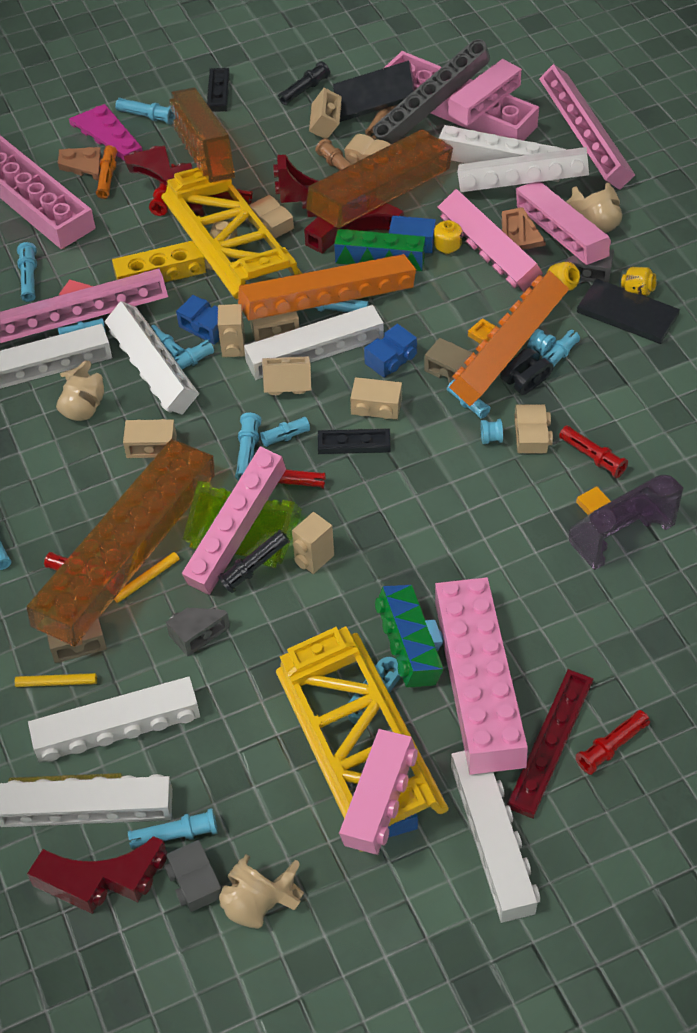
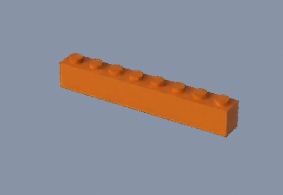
(326, 287)
(508, 338)

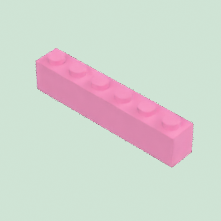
(563, 222)
(491, 241)
(234, 520)

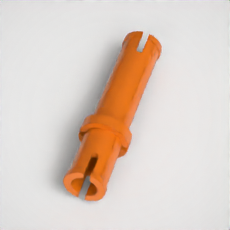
(107, 167)

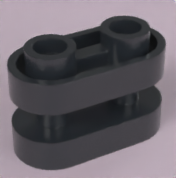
(526, 371)

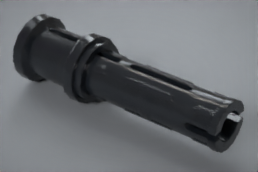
(310, 79)
(244, 568)

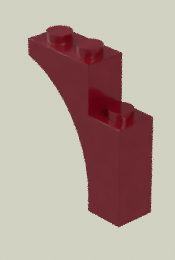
(157, 165)
(292, 183)
(322, 234)
(87, 882)

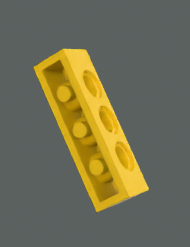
(173, 261)

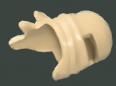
(599, 208)
(80, 393)
(254, 895)

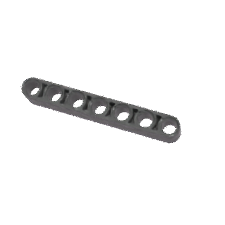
(472, 57)

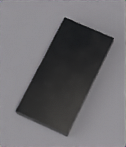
(375, 90)
(628, 311)

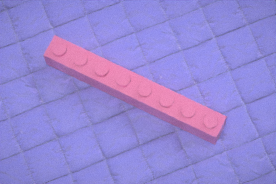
(587, 127)
(81, 305)

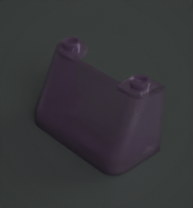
(651, 503)

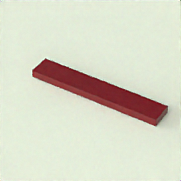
(550, 744)

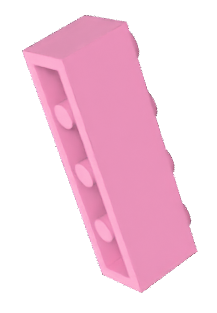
(484, 92)
(378, 792)

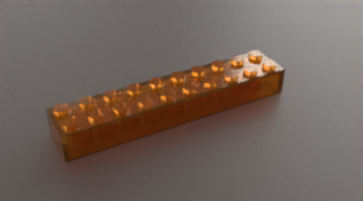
(119, 543)

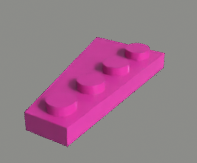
(106, 130)

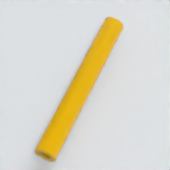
(147, 576)
(55, 680)

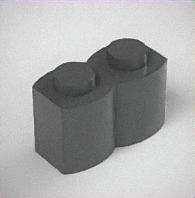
(193, 875)

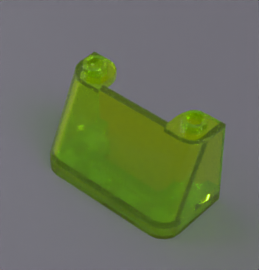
(273, 516)

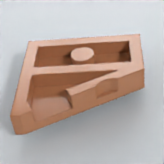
(80, 161)
(521, 229)

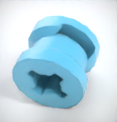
(541, 342)
(491, 431)

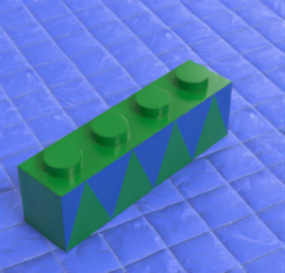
(364, 246)
(408, 636)

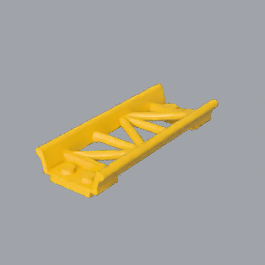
(195, 188)
(308, 665)

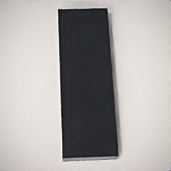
(218, 89)
(354, 441)

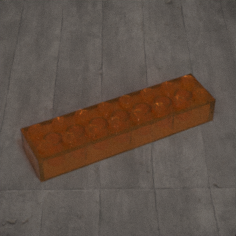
(202, 135)
(379, 178)

